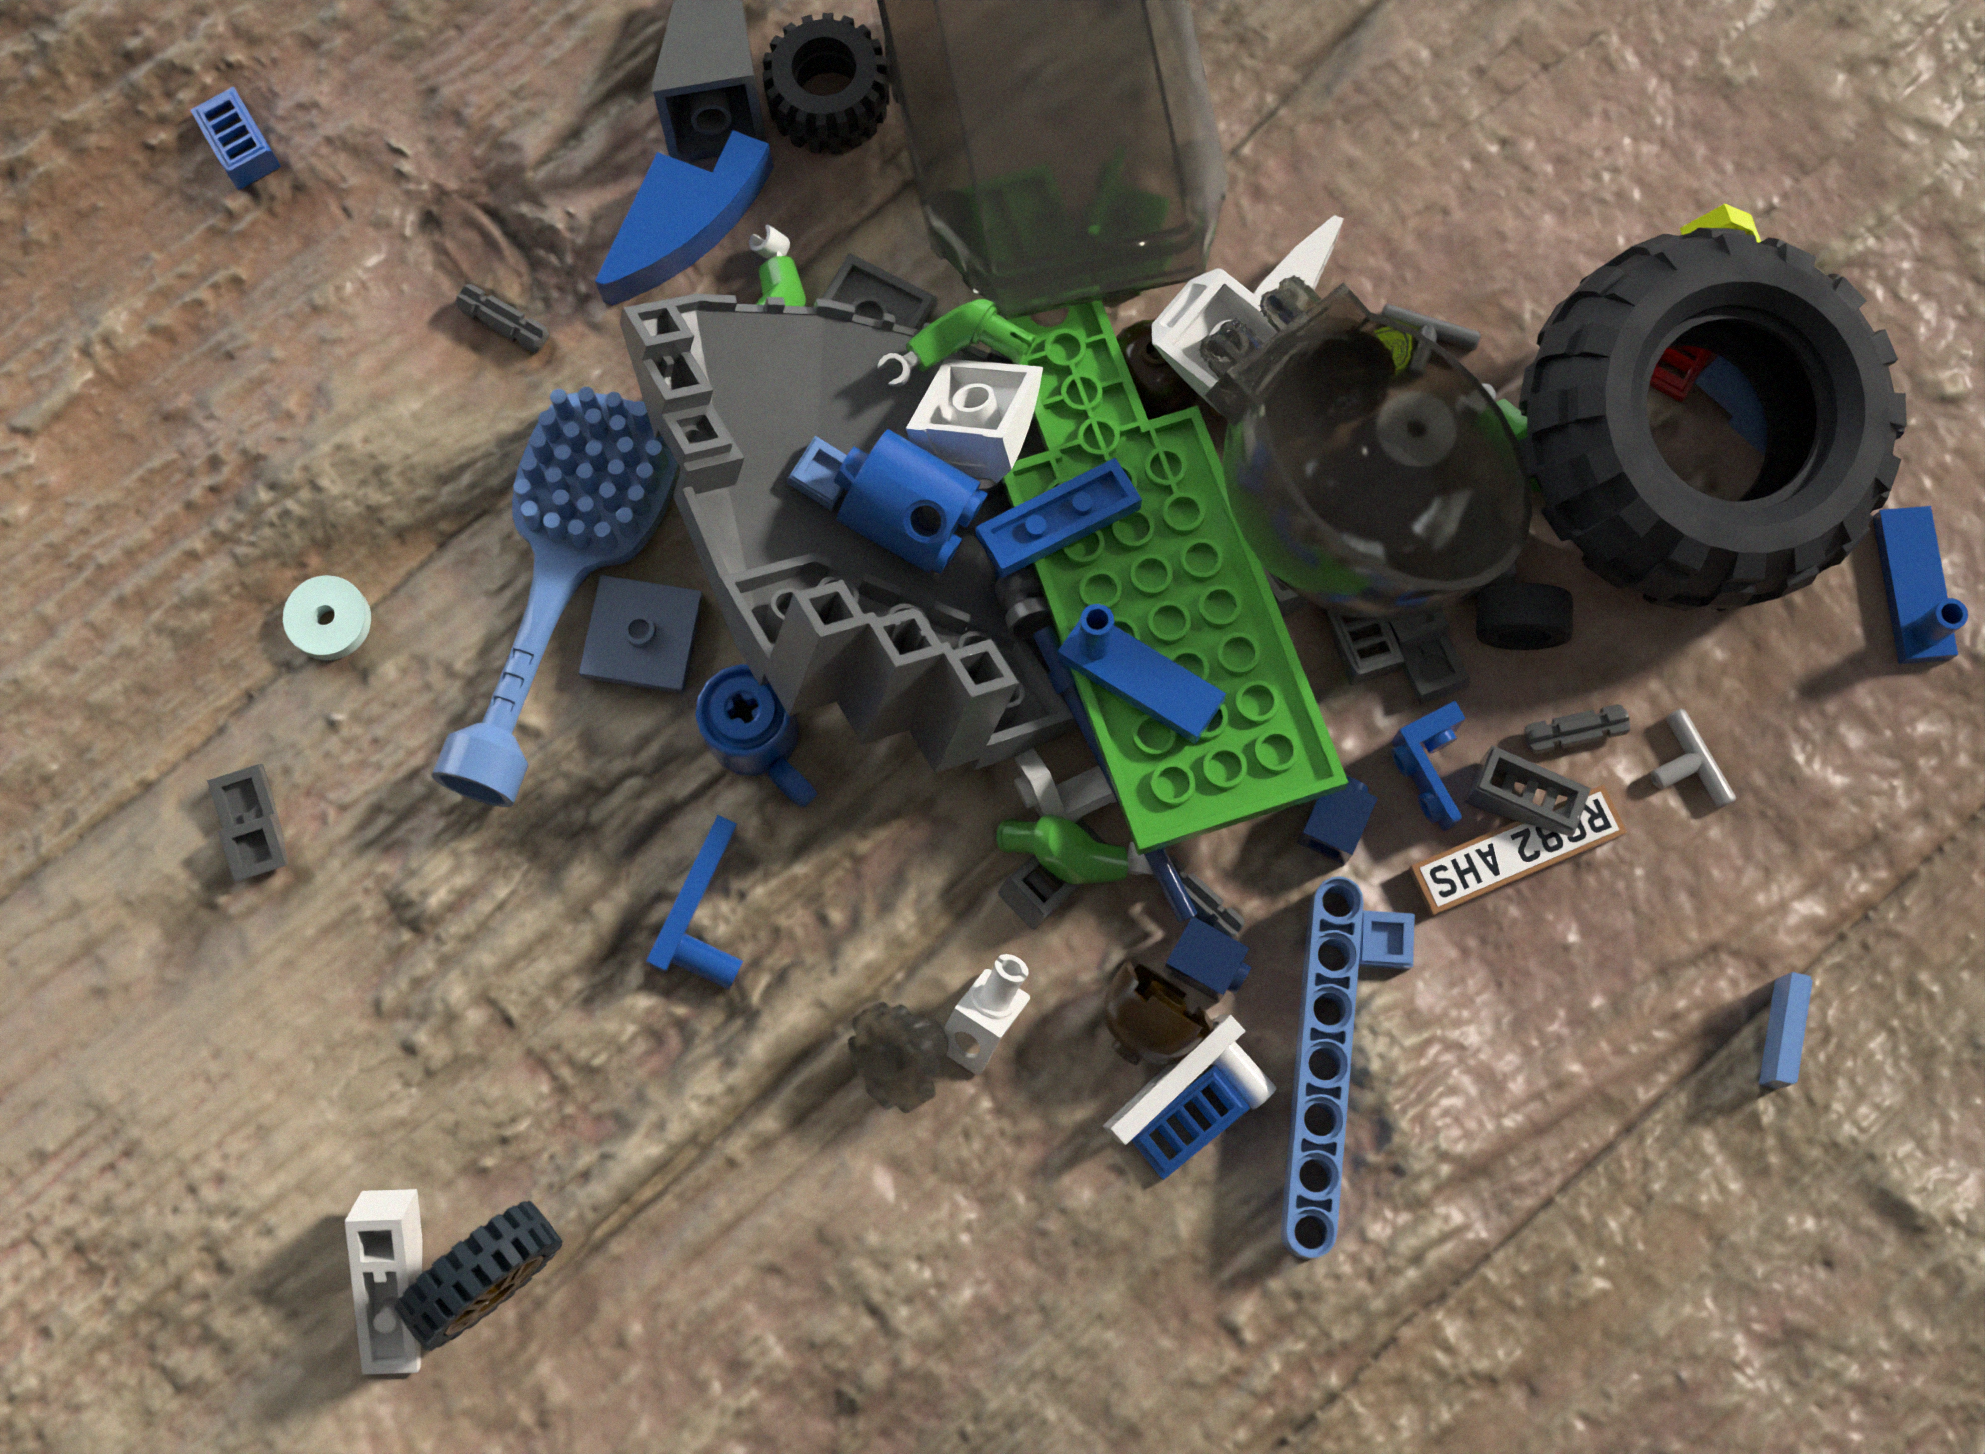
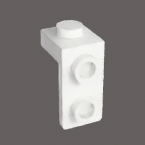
(1068, 799)

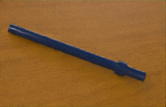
(1063, 682)

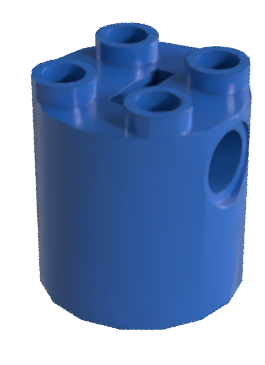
(889, 497)

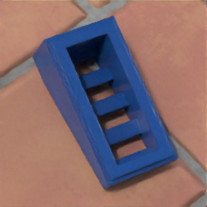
(249, 165)
(1225, 1093)

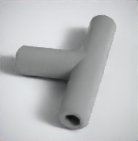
(1696, 759)

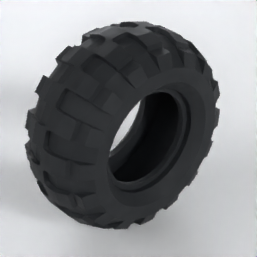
(1821, 395)

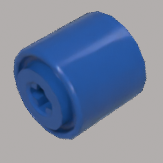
(739, 746)

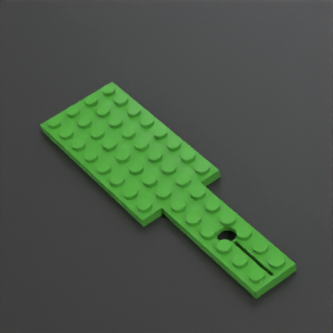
(1180, 586)

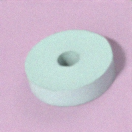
(315, 598)

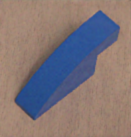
(682, 216)

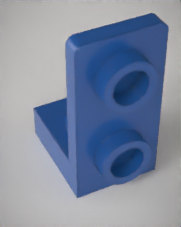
(1433, 733)

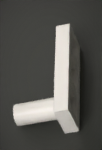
(1216, 1049)

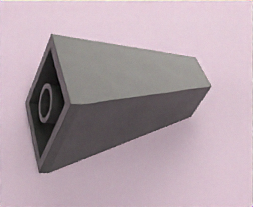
(706, 79)

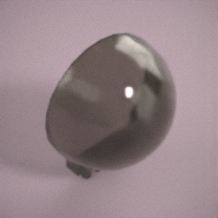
(1364, 458)

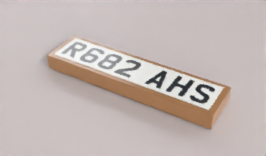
(1511, 855)

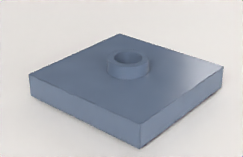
(641, 634)

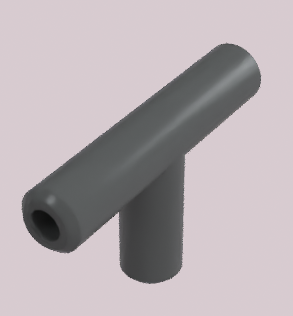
(1434, 328)

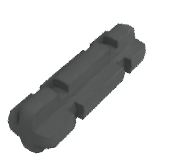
(502, 318)
(1577, 729)
(1208, 903)

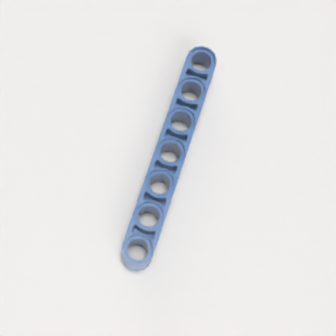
(1309, 1091)

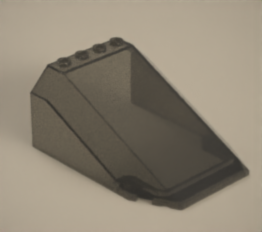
(1057, 143)

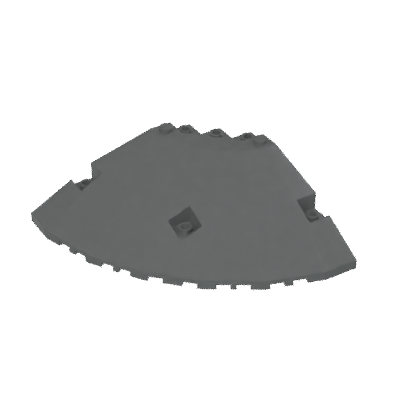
(803, 593)

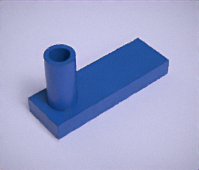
(1058, 518)
(1916, 587)
(1139, 674)
(672, 942)

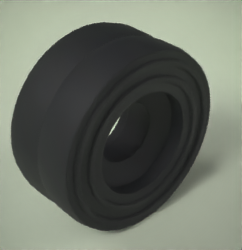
(1524, 616)

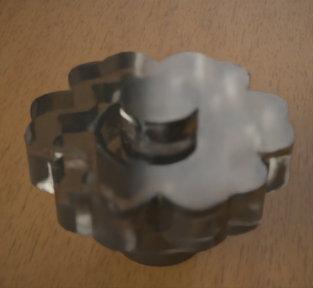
(897, 1055)

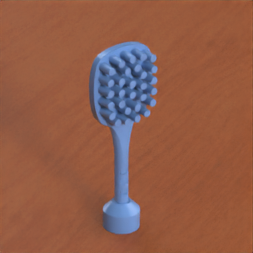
(583, 501)

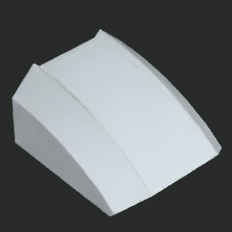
(1200, 312)
(977, 415)

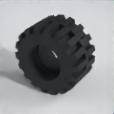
(826, 48)

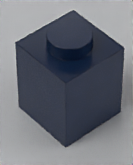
(1338, 821)
(1208, 960)

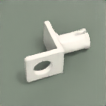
(988, 1011)

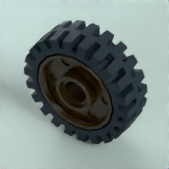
(478, 1275)

